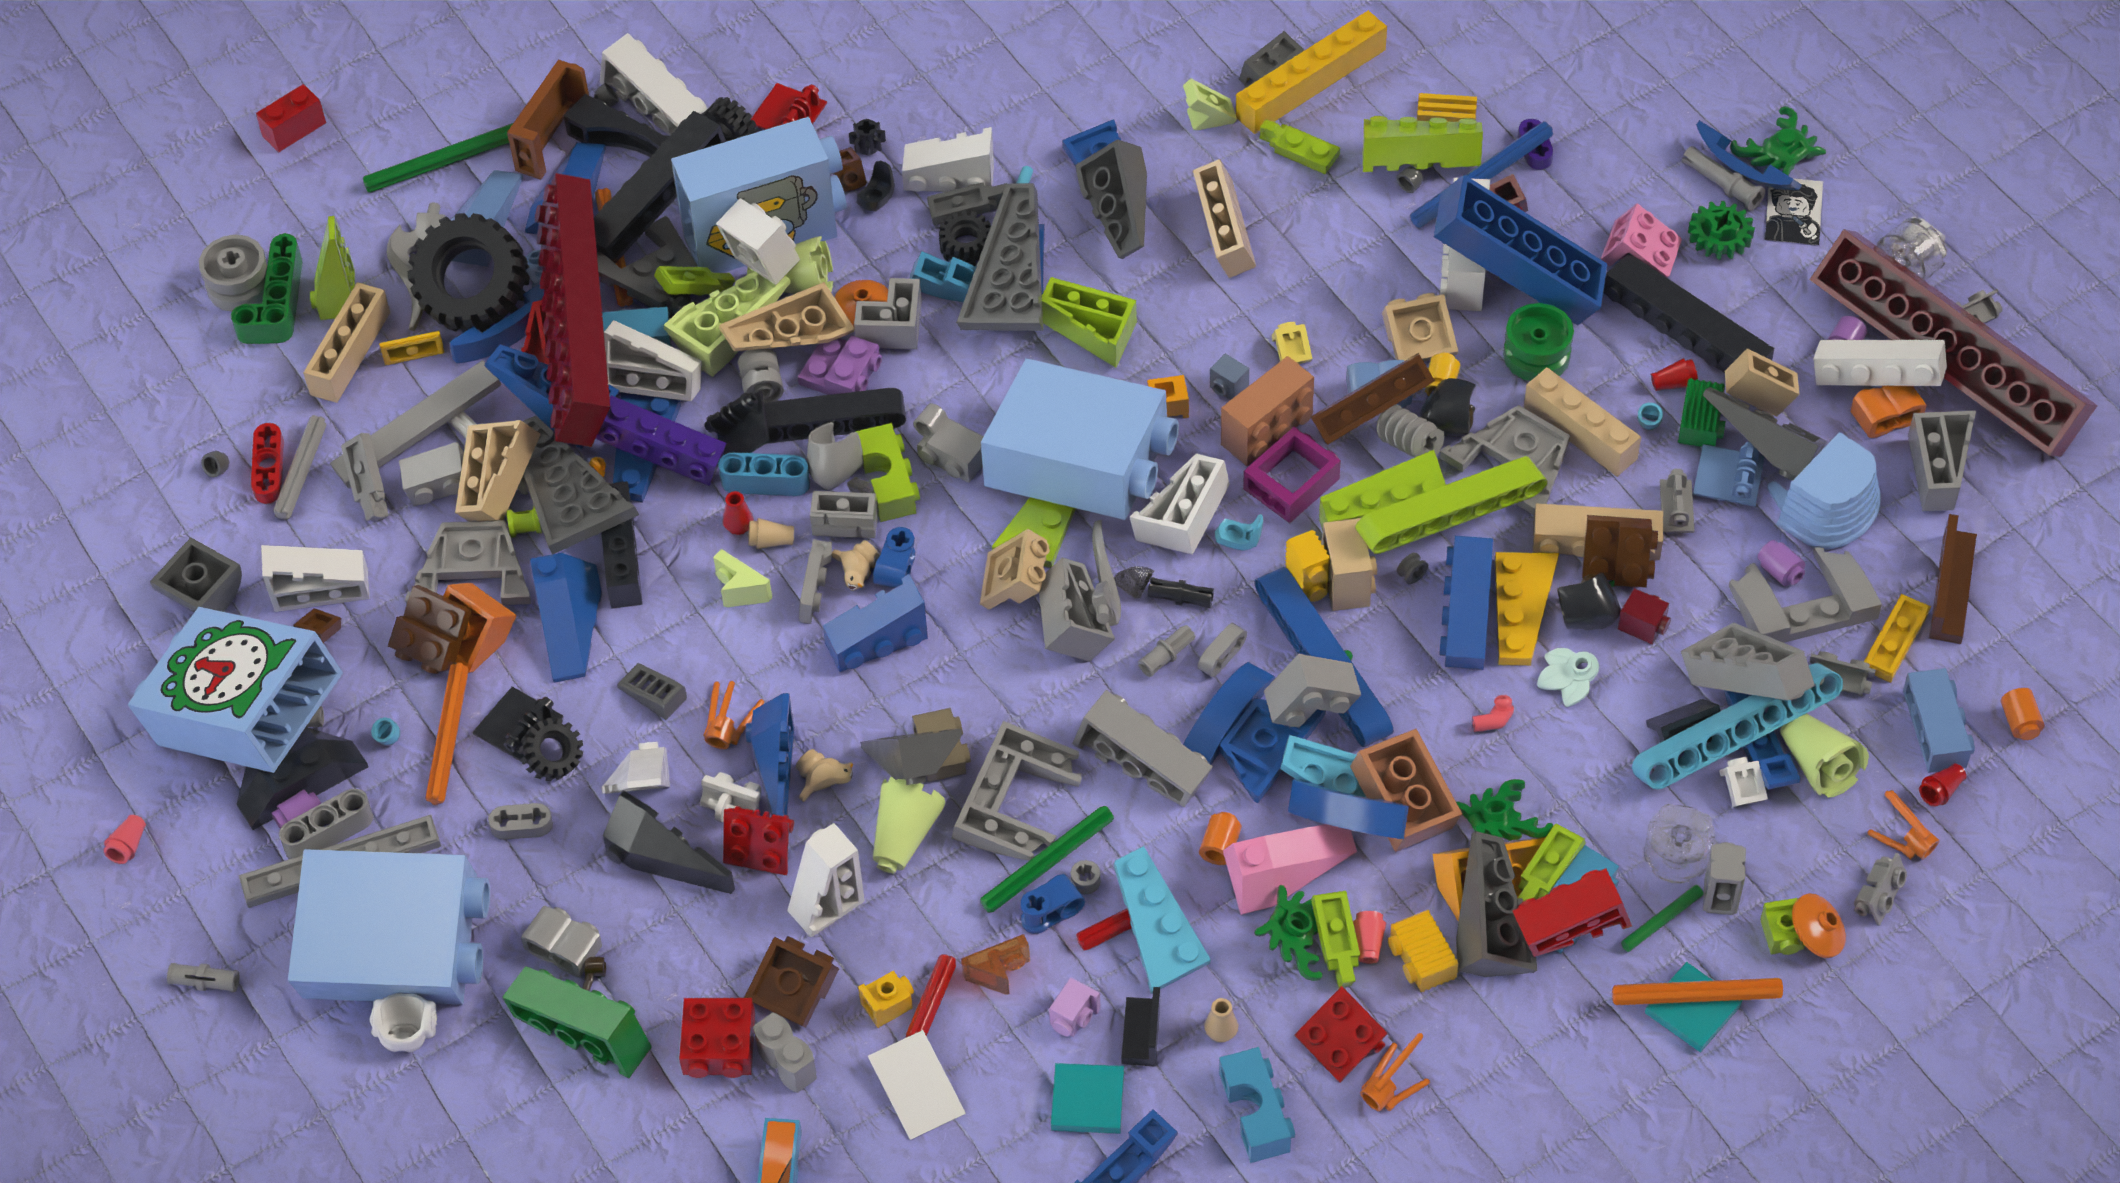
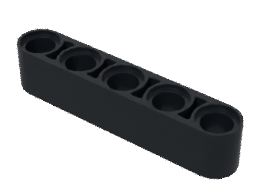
(848, 411)

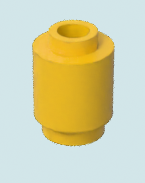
(1442, 367)

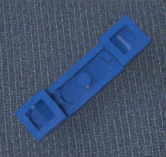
(1772, 176)
(476, 345)
(1226, 709)
(1775, 766)
(1347, 810)
(1137, 1154)

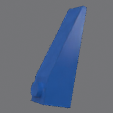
(583, 162)
(526, 380)
(568, 606)
(772, 748)

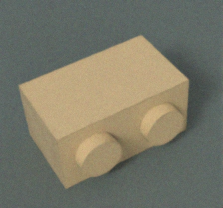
(1761, 382)

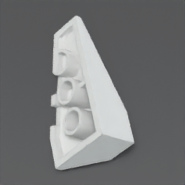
(640, 770)

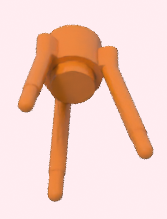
(721, 731)
(1919, 839)
(1379, 1089)

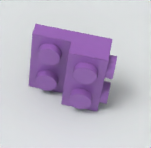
(841, 366)

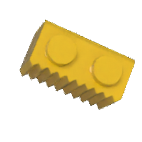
(1308, 564)
(1423, 951)

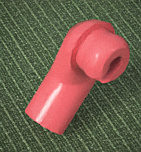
(1498, 716)

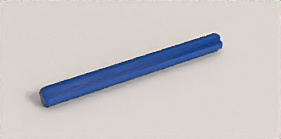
(1490, 168)

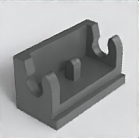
(1270, 57)

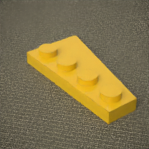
(1521, 601)

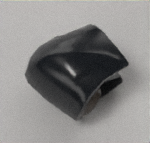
(1450, 407)
(1589, 603)

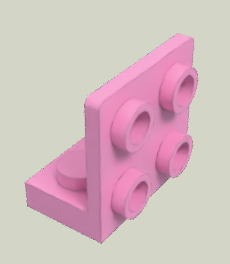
(1644, 238)

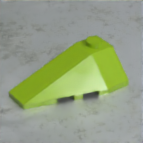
(334, 273)

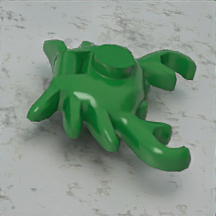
(1784, 147)
(1497, 813)
(1292, 930)

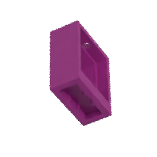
(1277, 497)

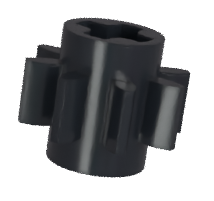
(867, 137)

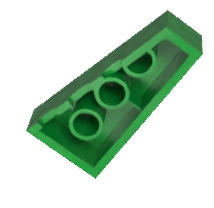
(579, 1018)

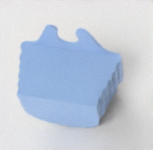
(1832, 497)

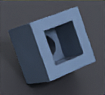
(1228, 377)

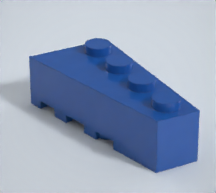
(1468, 602)

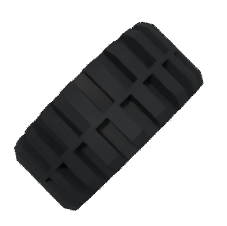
(442, 247)

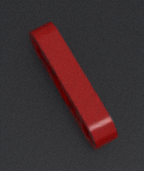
(262, 452)

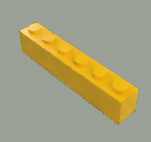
(1311, 71)

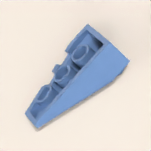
(492, 201)

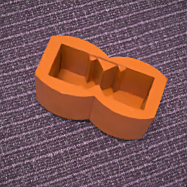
(1886, 408)

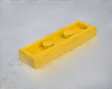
(1897, 637)

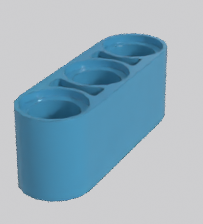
(764, 474)

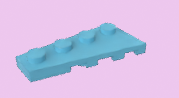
(1162, 931)

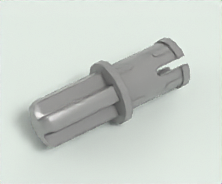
(1166, 651)

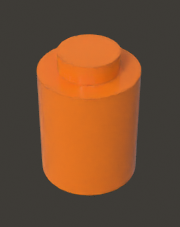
(2022, 713)
(1220, 833)

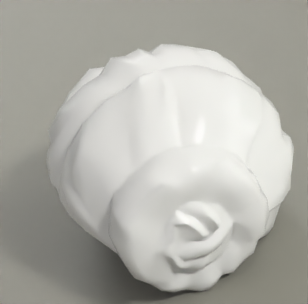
(403, 1021)

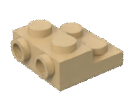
(1419, 327)
(1014, 569)

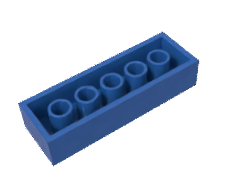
(1520, 249)

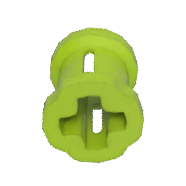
(523, 522)

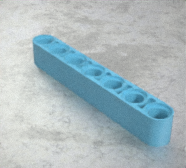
(1725, 737)

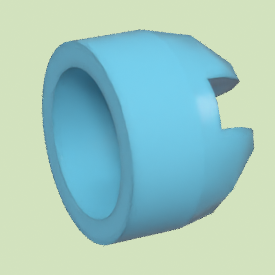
(1652, 412)
(385, 731)

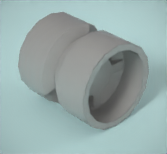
(761, 373)

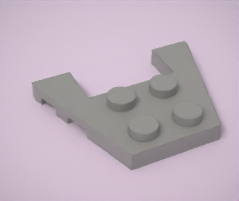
(1512, 437)
(474, 552)

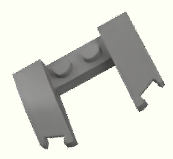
(1851, 603)
(1011, 751)

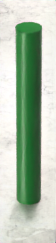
(1662, 918)

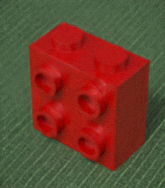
(717, 1037)

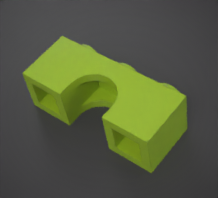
(893, 491)

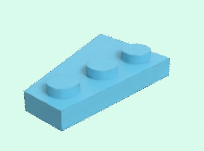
(1320, 765)

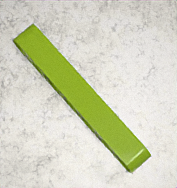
(1450, 505)

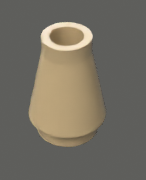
(769, 534)
(1221, 1021)

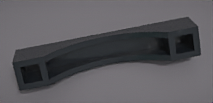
(598, 123)

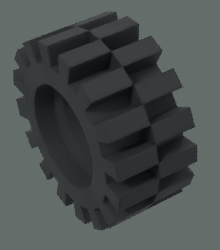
(731, 118)
(962, 226)
(534, 757)

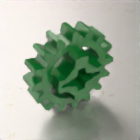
(1721, 230)

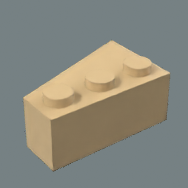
(493, 468)

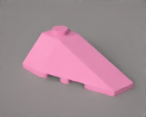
(1283, 859)

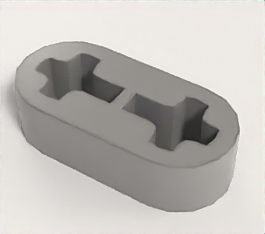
(1222, 650)
(520, 821)

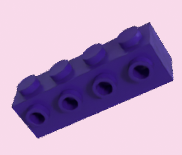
(661, 441)

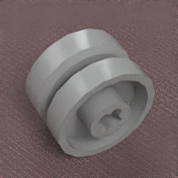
(233, 271)

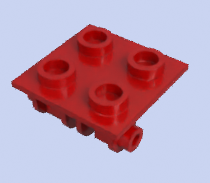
(788, 105)
(756, 840)
(1341, 1034)

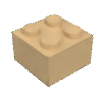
(1350, 566)

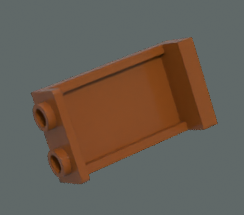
(543, 116)

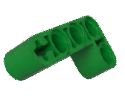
(275, 317)

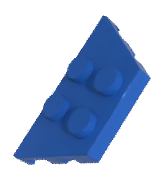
(1257, 746)

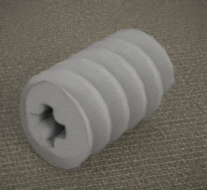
(1409, 432)

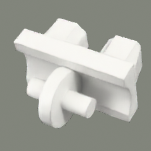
(722, 794)

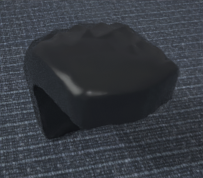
(879, 188)

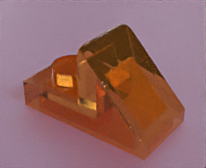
(989, 965)

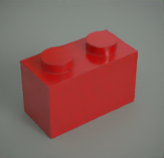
(291, 118)

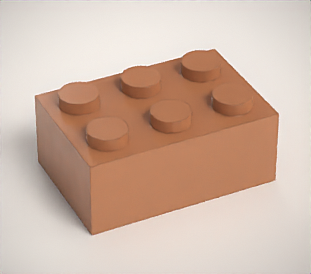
(1267, 410)
(1406, 774)

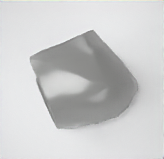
(831, 461)

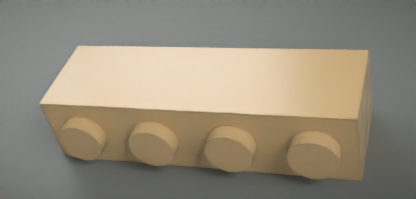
(1224, 218)
(346, 342)
(1586, 422)
(1563, 527)

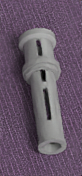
(1733, 183)

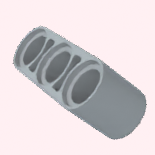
(336, 812)

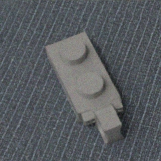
(365, 476)
(815, 576)

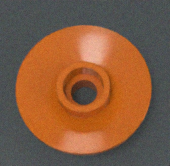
(855, 290)
(1818, 925)

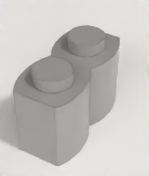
(561, 940)
(785, 1052)

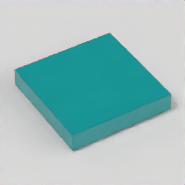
(1693, 1021)
(1087, 1098)

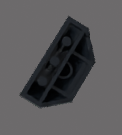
(312, 764)

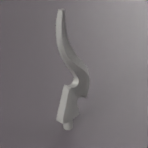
(402, 244)
(1105, 596)

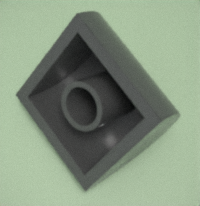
(199, 578)

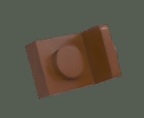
(852, 174)
(321, 622)

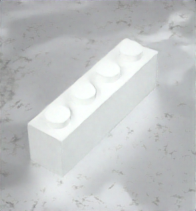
(1880, 362)

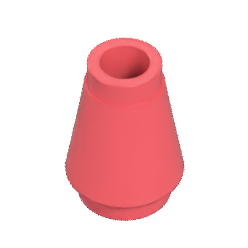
(124, 840)
(1369, 934)

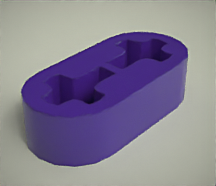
(1545, 149)

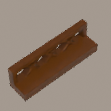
(1372, 398)
(1952, 583)

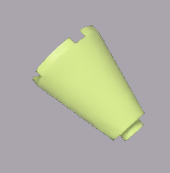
(812, 268)
(1824, 754)
(903, 822)

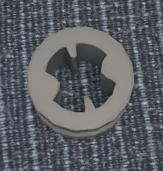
(1083, 867)

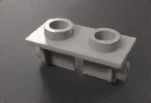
(1983, 306)
(1677, 503)
(1853, 673)
(1888, 877)

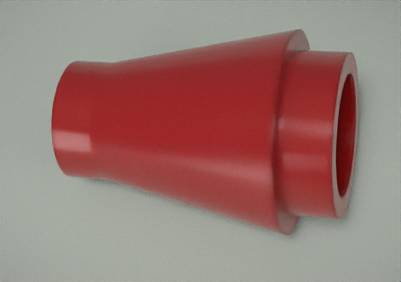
(1674, 375)
(736, 514)
(1940, 786)

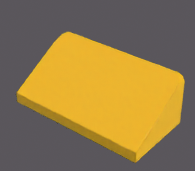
(412, 348)

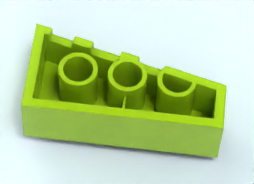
(1421, 143)
(1382, 489)

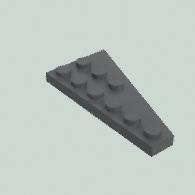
(1008, 275)
(569, 493)

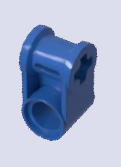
(896, 558)
(1051, 901)

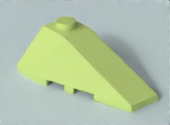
(697, 326)

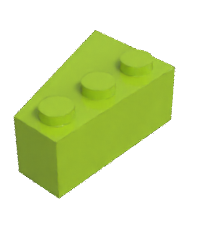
(1090, 318)

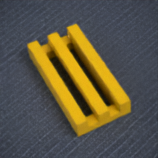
(1447, 105)

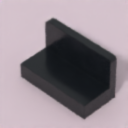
(1682, 718)
(1141, 1030)

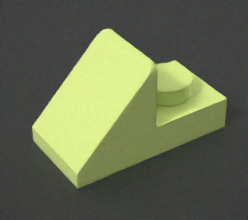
(1207, 106)
(741, 582)

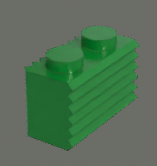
(1700, 418)

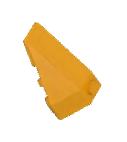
(1452, 865)

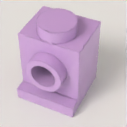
(1073, 1008)

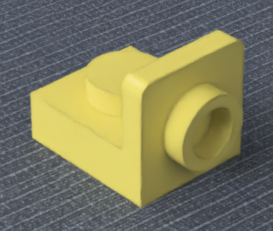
(1292, 342)

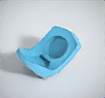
(1239, 535)

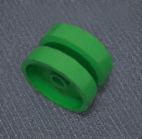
(1538, 339)

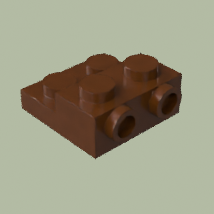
(1620, 549)
(429, 630)
(792, 980)

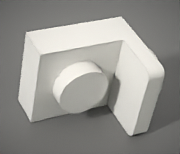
(1744, 781)

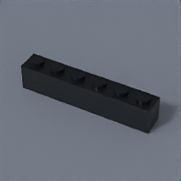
(650, 188)
(1680, 314)

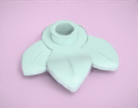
(1565, 676)

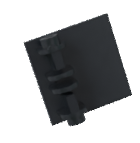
(741, 424)
(512, 719)

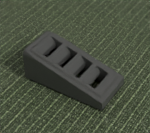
(662, 707)

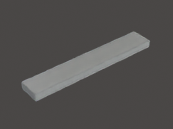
(426, 416)
(284, 877)

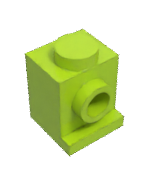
(1779, 927)

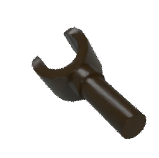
(593, 968)

